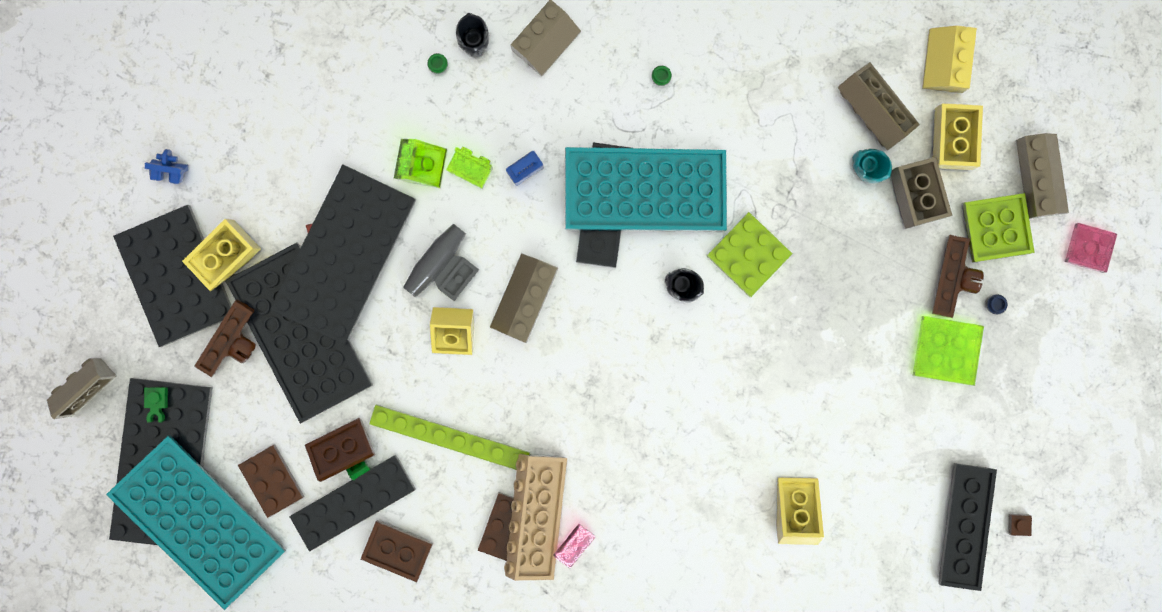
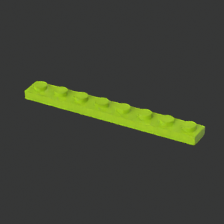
(445, 436)

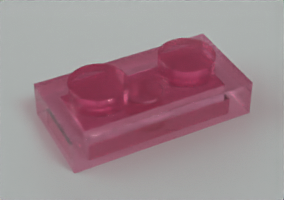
(574, 546)

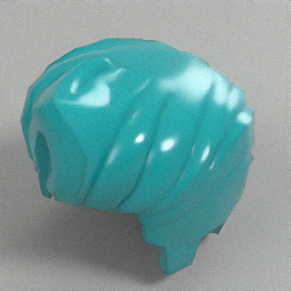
(872, 165)

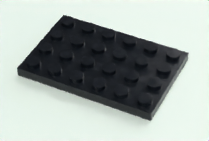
(167, 289)

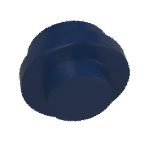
(996, 304)

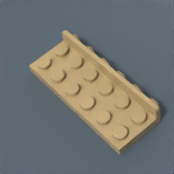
(535, 517)

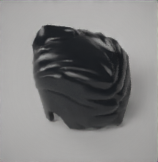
(472, 34)
(684, 285)

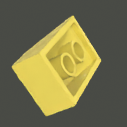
(221, 254)
(799, 511)

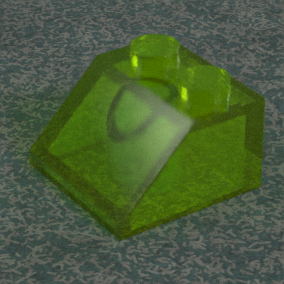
(420, 163)

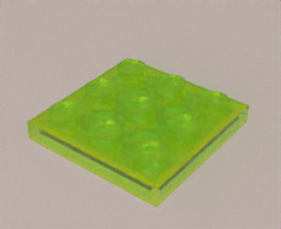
(948, 350)

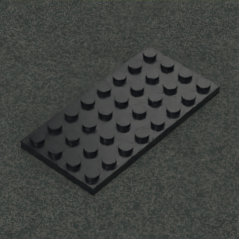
(343, 254)
(307, 364)
(184, 421)

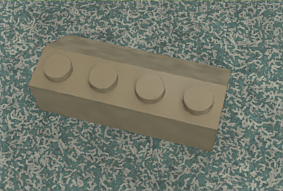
(878, 106)
(1042, 175)
(524, 297)

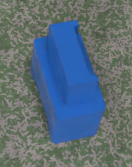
(524, 168)

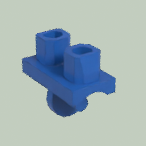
(166, 164)

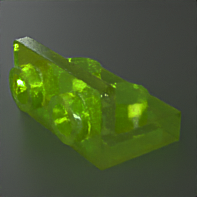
(469, 167)

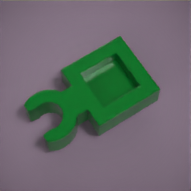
(156, 399)

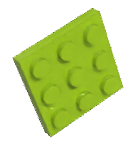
(998, 227)
(749, 254)

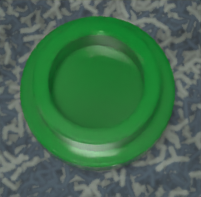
(437, 63)
(661, 75)

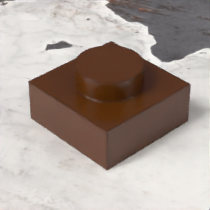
(1020, 525)

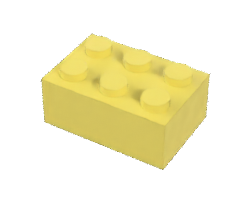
(958, 136)

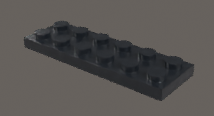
(599, 246)
(352, 503)
(967, 527)

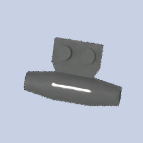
(442, 265)

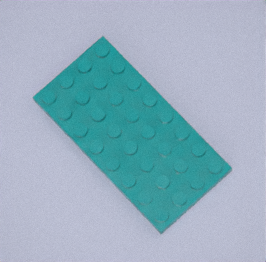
(645, 189)
(196, 522)

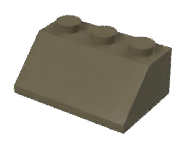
(545, 38)
(920, 192)
(79, 388)

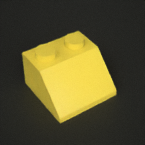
(452, 330)

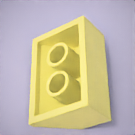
(949, 58)

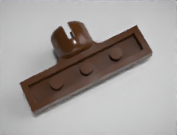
(955, 277)
(228, 340)

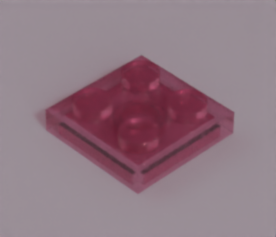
(1091, 247)

